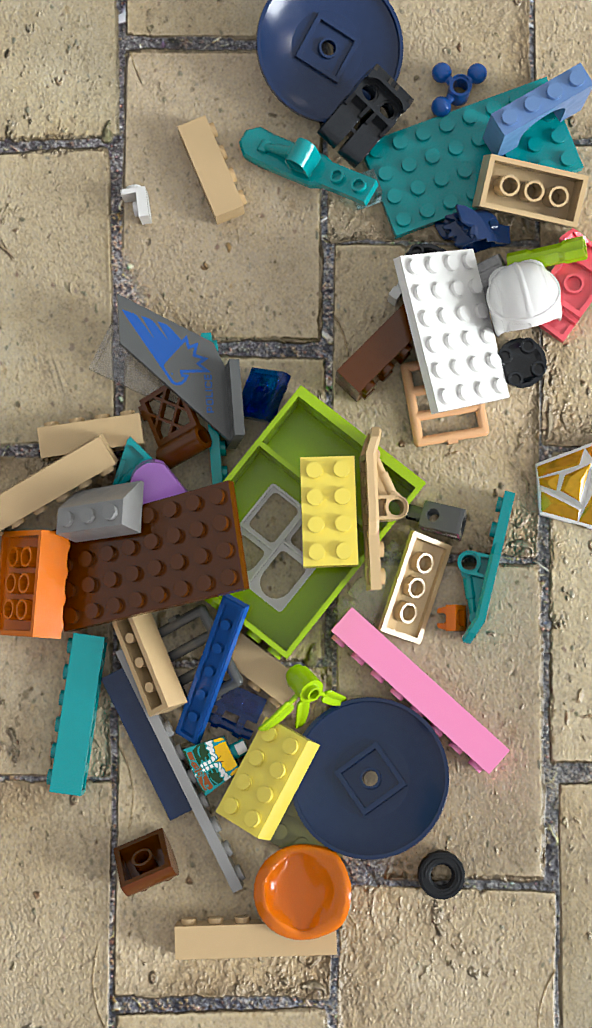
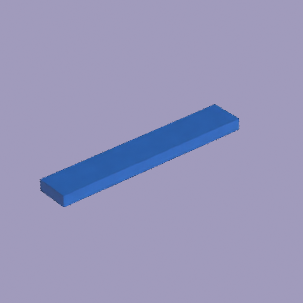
(212, 668)

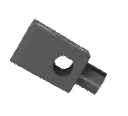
(450, 521)

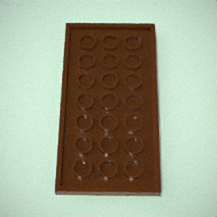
(182, 556)

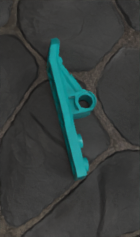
(305, 165)
(480, 581)

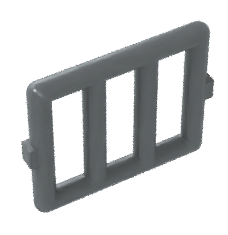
(179, 621)

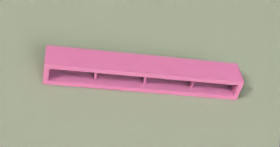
(420, 690)

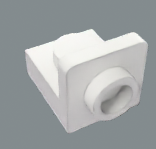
(140, 199)

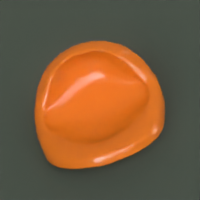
(303, 891)

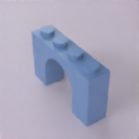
(560, 95)

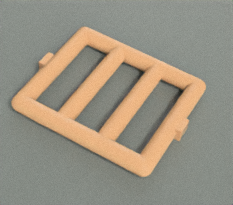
(416, 416)

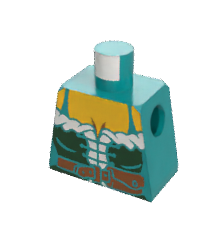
(214, 761)

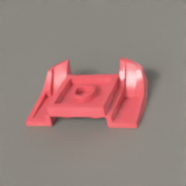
(575, 288)

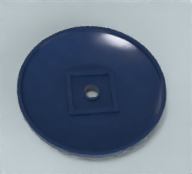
(292, 55)
(410, 785)

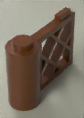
(179, 443)

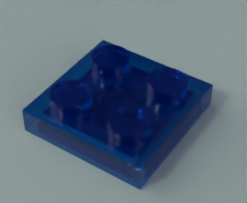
(264, 394)

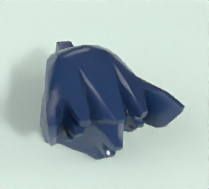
(473, 229)

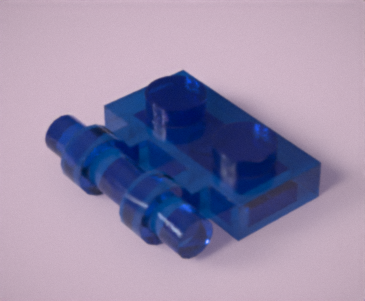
(241, 703)

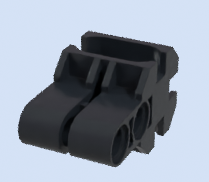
(373, 124)

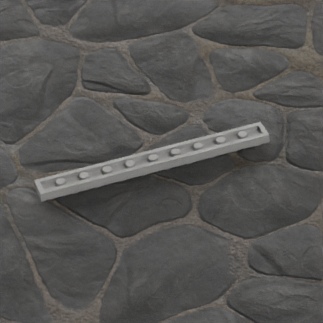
(187, 781)

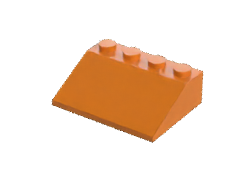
(32, 583)

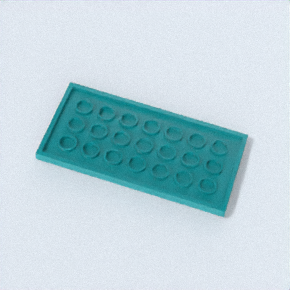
(440, 160)

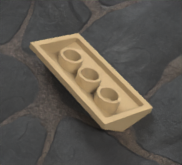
(415, 587)

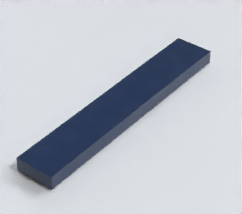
(146, 744)

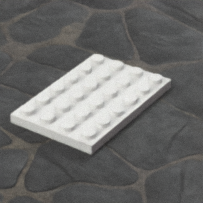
(451, 329)

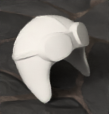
(522, 296)

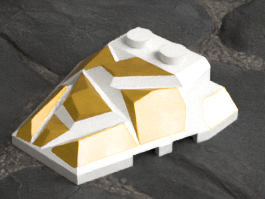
(566, 487)

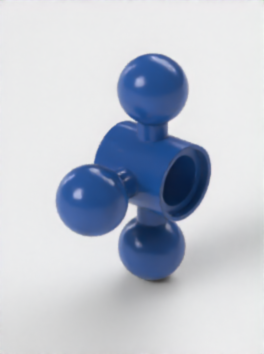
(442, 74)

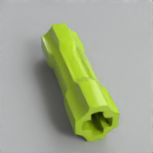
(563, 252)

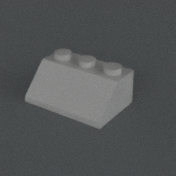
(102, 512)

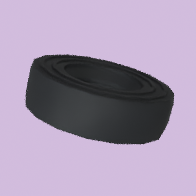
(457, 874)

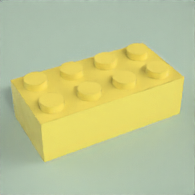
(328, 512)
(267, 780)

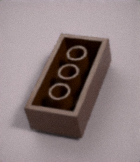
(377, 357)

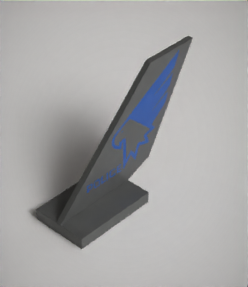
(186, 366)

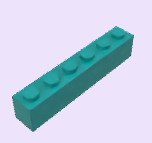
(78, 714)

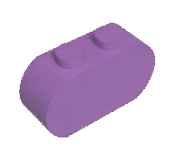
(157, 479)

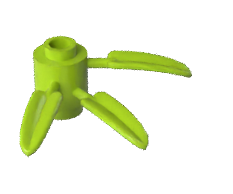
(308, 689)

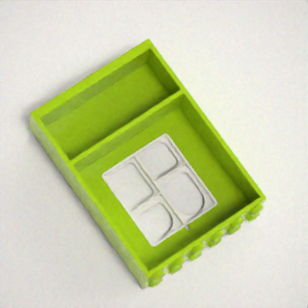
(273, 466)

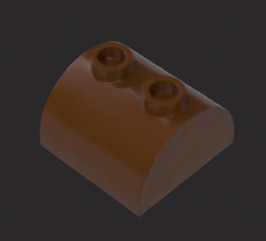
(145, 862)

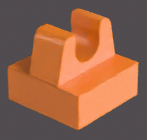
(454, 617)

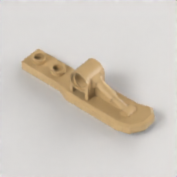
(376, 495)

